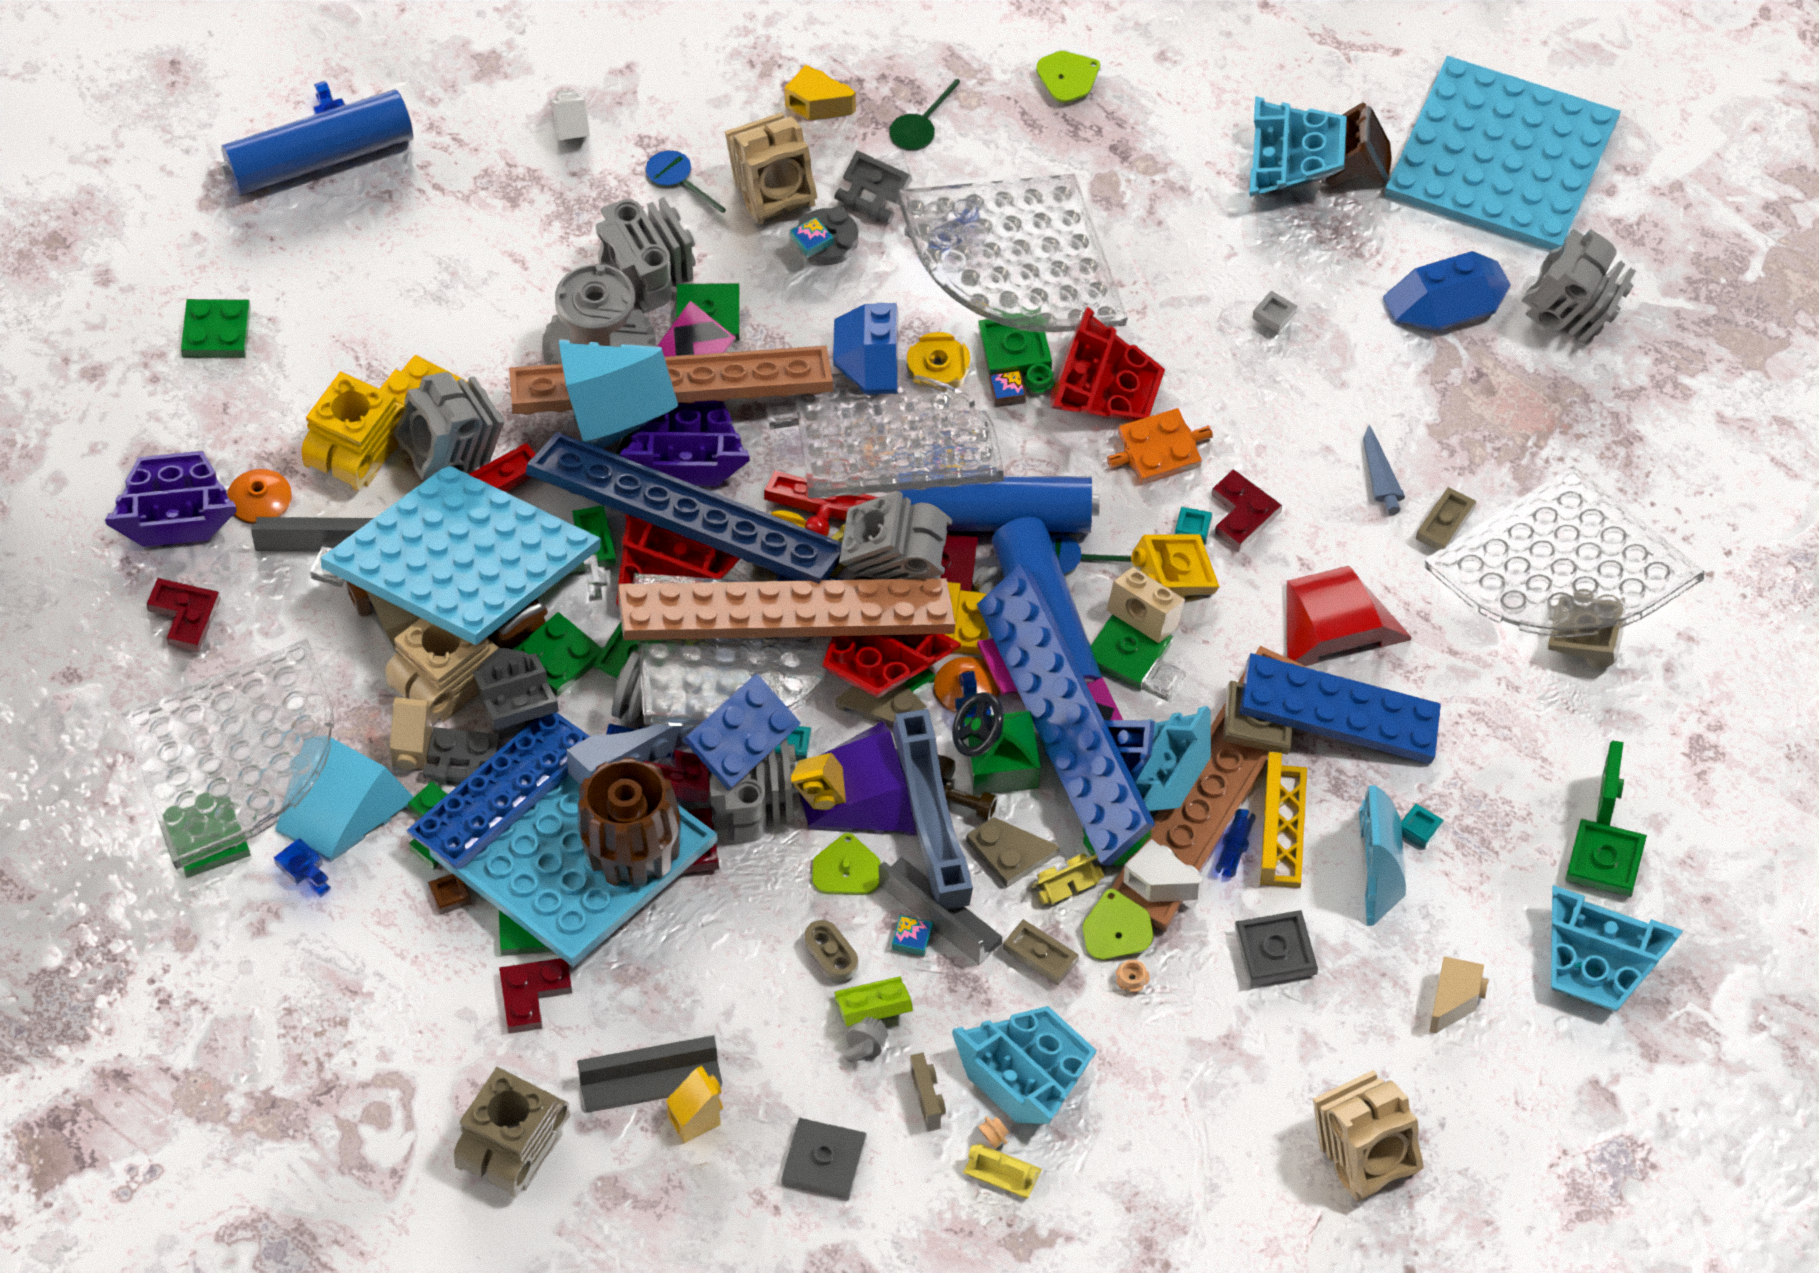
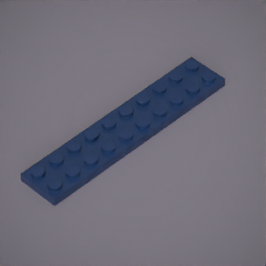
(685, 509)

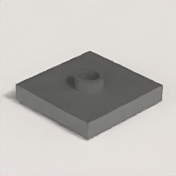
(1276, 948)
(824, 1158)

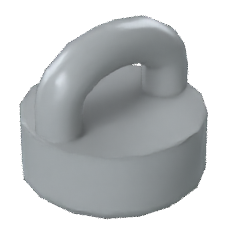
(986, 579)

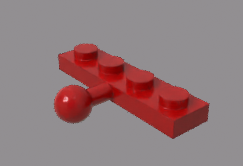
(506, 470)
(793, 492)

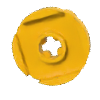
(945, 347)

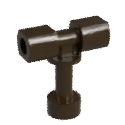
(984, 805)

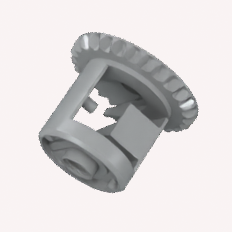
(598, 307)

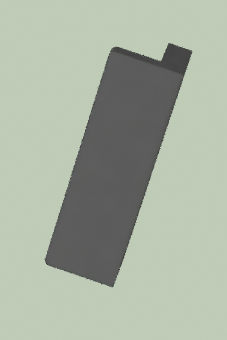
(303, 533)
(955, 924)
(644, 1073)

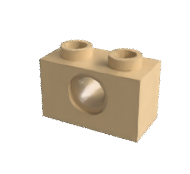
(1145, 604)

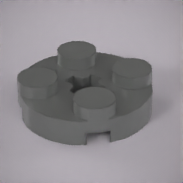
(844, 234)

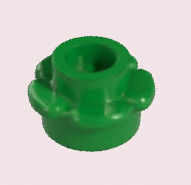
(1039, 372)

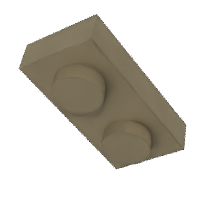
(1446, 519)
(1040, 952)
(924, 1078)

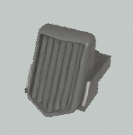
(513, 690)

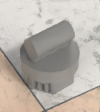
(866, 1039)

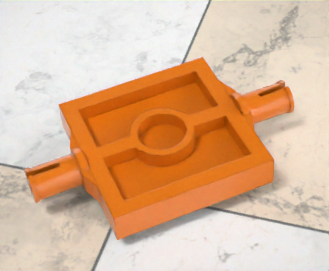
(1159, 446)

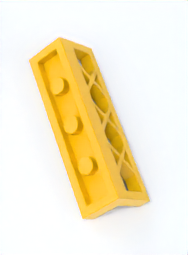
(1272, 817)

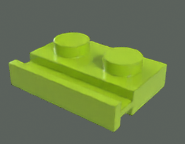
(873, 1000)

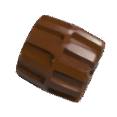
(629, 821)

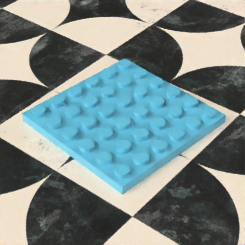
(1503, 153)
(460, 554)
(546, 885)

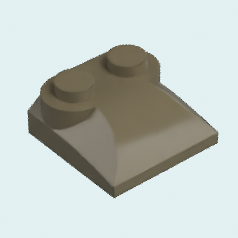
(1598, 649)

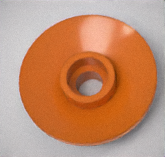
(269, 502)
(947, 680)

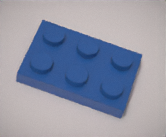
(742, 731)

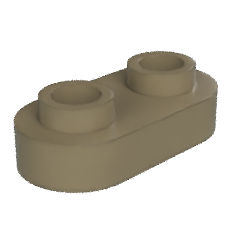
(832, 953)

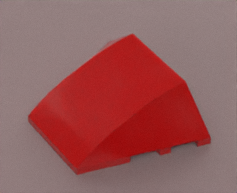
(1105, 374)
(663, 552)
(1335, 614)
(885, 661)

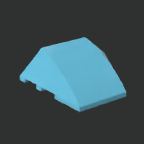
(1295, 146)
(615, 388)
(1177, 759)
(344, 803)
(1384, 854)
(1615, 942)
(1025, 1062)

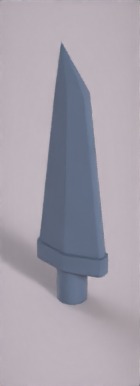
(1383, 480)

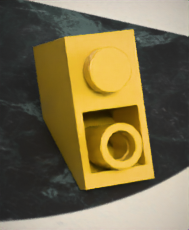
(818, 96)
(820, 781)
(695, 1105)

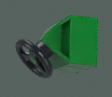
(997, 746)

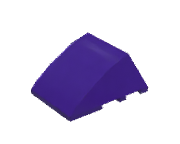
(690, 444)
(171, 501)
(872, 785)

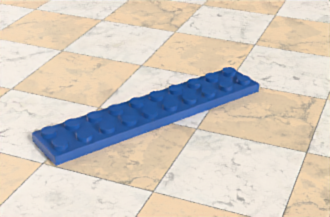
(1065, 715)

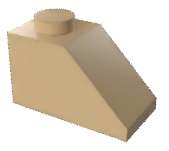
(410, 733)
(1457, 992)

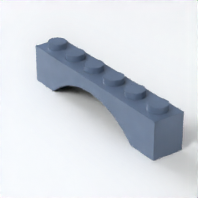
(643, 744)
(939, 845)

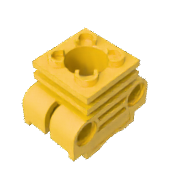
(351, 430)

